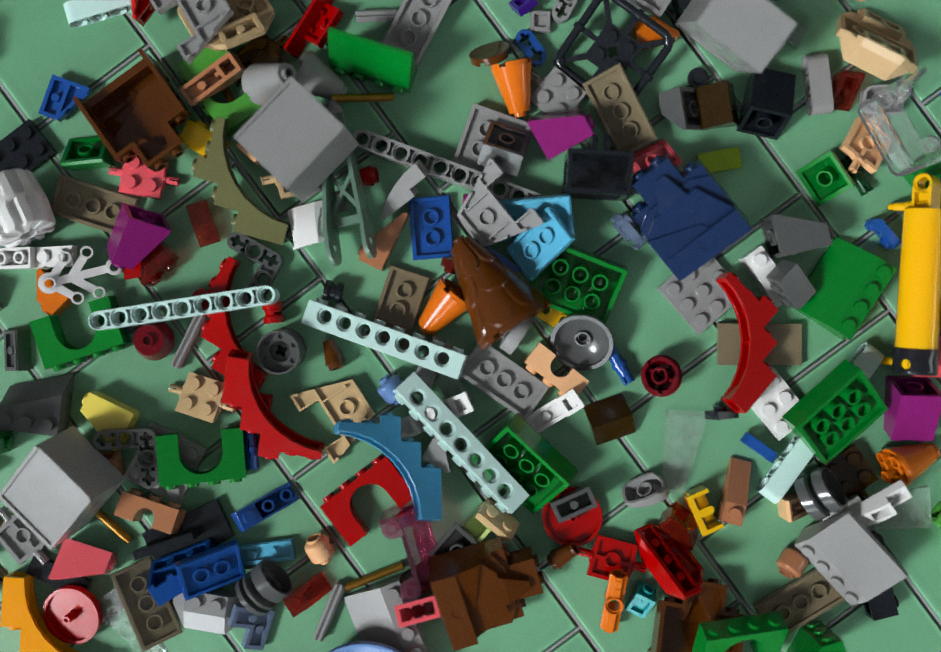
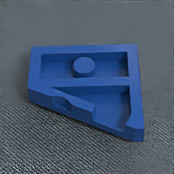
(58, 98)

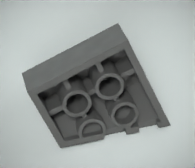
(38, 406)

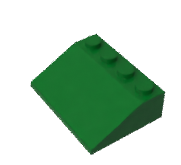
(371, 61)
(581, 283)
(845, 287)
(835, 411)
(531, 462)

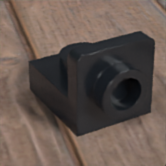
(721, 412)

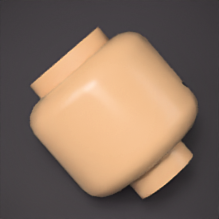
(319, 548)

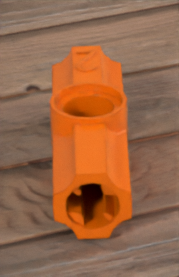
(615, 591)

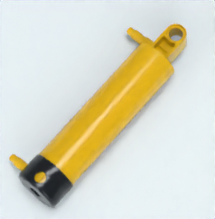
(919, 282)

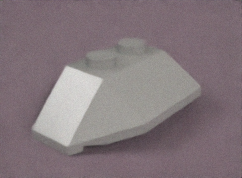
(207, 611)

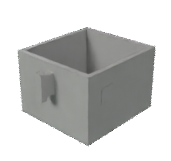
(737, 31)
(297, 139)
(60, 486)

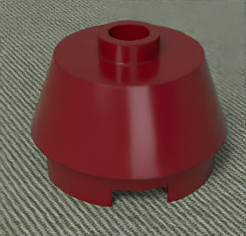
(154, 340)
(661, 375)

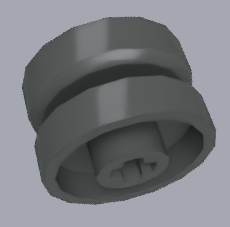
(820, 493)

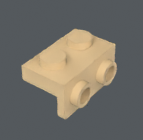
(500, 523)

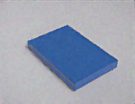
(431, 227)
(210, 569)

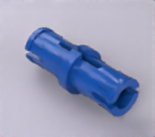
(620, 367)
(251, 451)

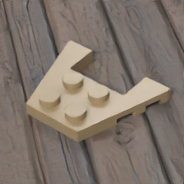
(340, 402)

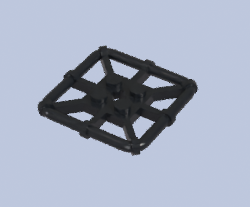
(611, 36)

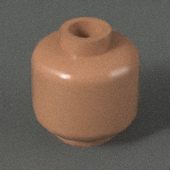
(791, 563)

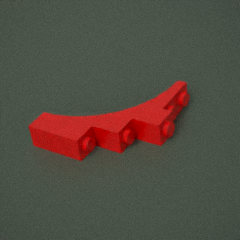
(219, 328)
(756, 343)
(256, 417)

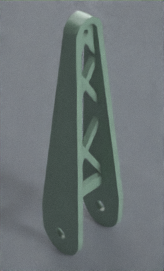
(331, 205)

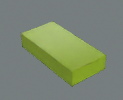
(721, 160)

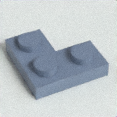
(256, 626)

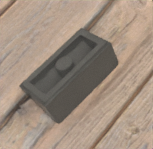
(17, 350)

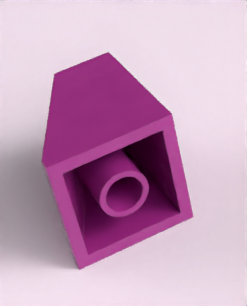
(561, 130)
(135, 235)
(912, 408)

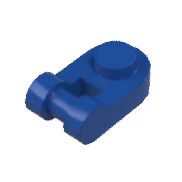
(881, 229)

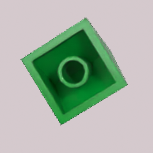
(86, 154)
(825, 177)

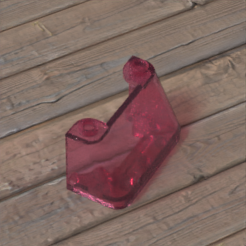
(417, 541)

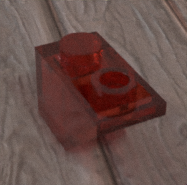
(156, 264)
(679, 525)

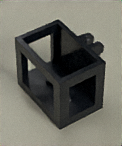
(598, 173)

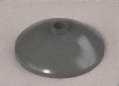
(579, 351)

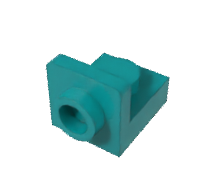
(642, 600)

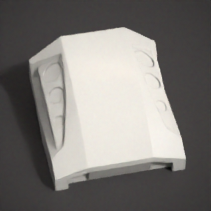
(306, 224)

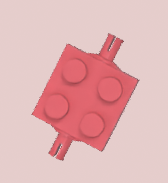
(142, 181)

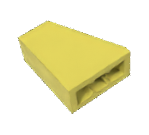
(108, 413)

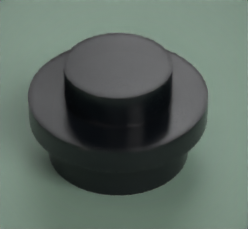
(698, 77)

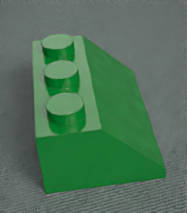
(816, 638)

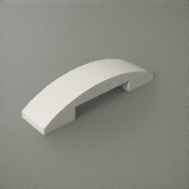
(457, 404)
(555, 410)

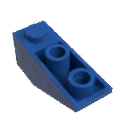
(264, 507)

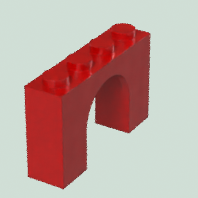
(340, 507)

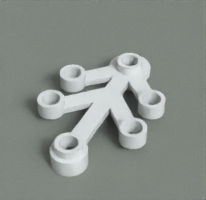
(75, 276)

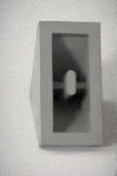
(437, 456)

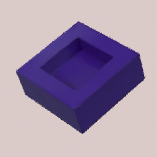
(522, 7)

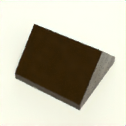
(717, 105)
(609, 419)

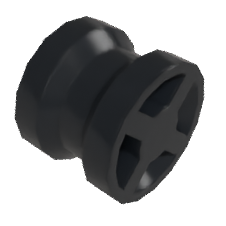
(333, 291)

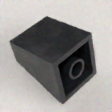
(767, 103)

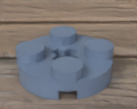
(623, 225)

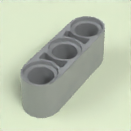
(817, 84)

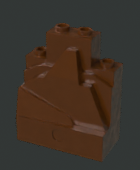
(139, 115)
(482, 588)
(678, 622)

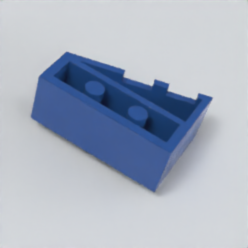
(163, 578)

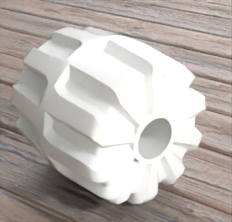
(23, 209)

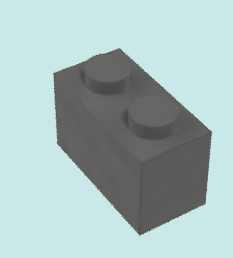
(790, 284)
(573, 503)

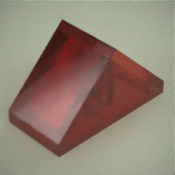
(845, 88)

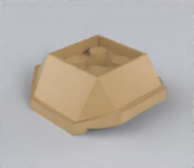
(248, 22)
(875, 44)

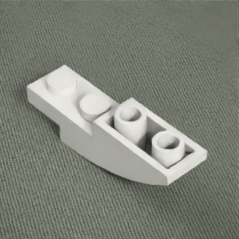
(35, 257)
(877, 506)

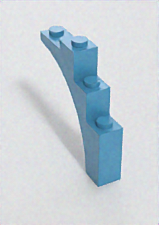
(422, 481)

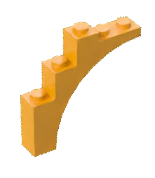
(22, 612)

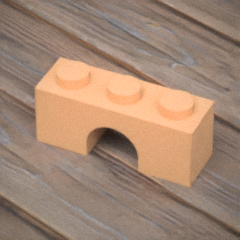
(539, 362)

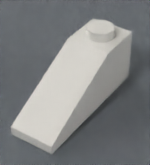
(758, 266)

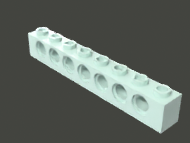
(315, 318)
(514, 495)

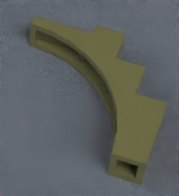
(229, 194)

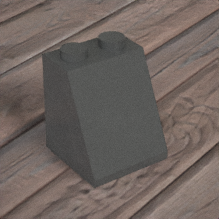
(793, 235)

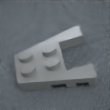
(204, 17)
(487, 216)

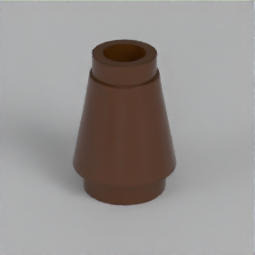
(333, 357)
(561, 556)

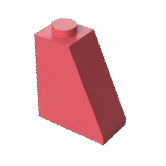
(82, 560)
(417, 611)

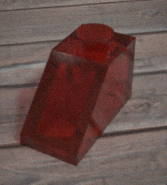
(307, 594)

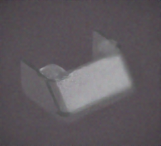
(893, 130)

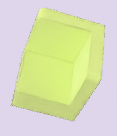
(477, 527)

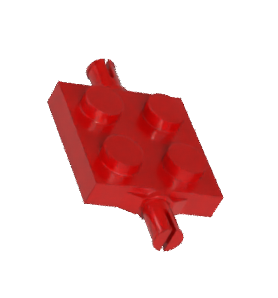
(610, 554)

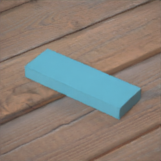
(274, 549)

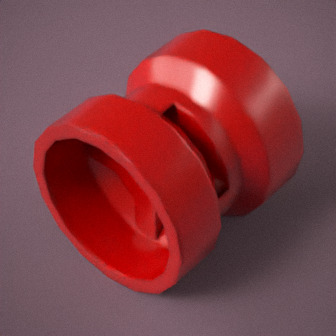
(273, 313)

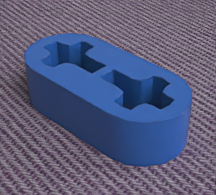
(534, 45)
(759, 447)

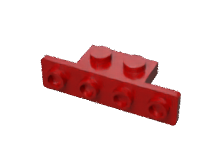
(313, 26)

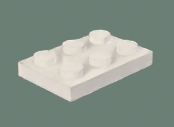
(773, 404)

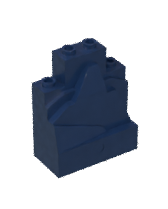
(685, 214)

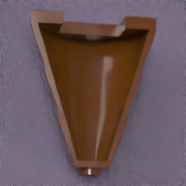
(493, 292)

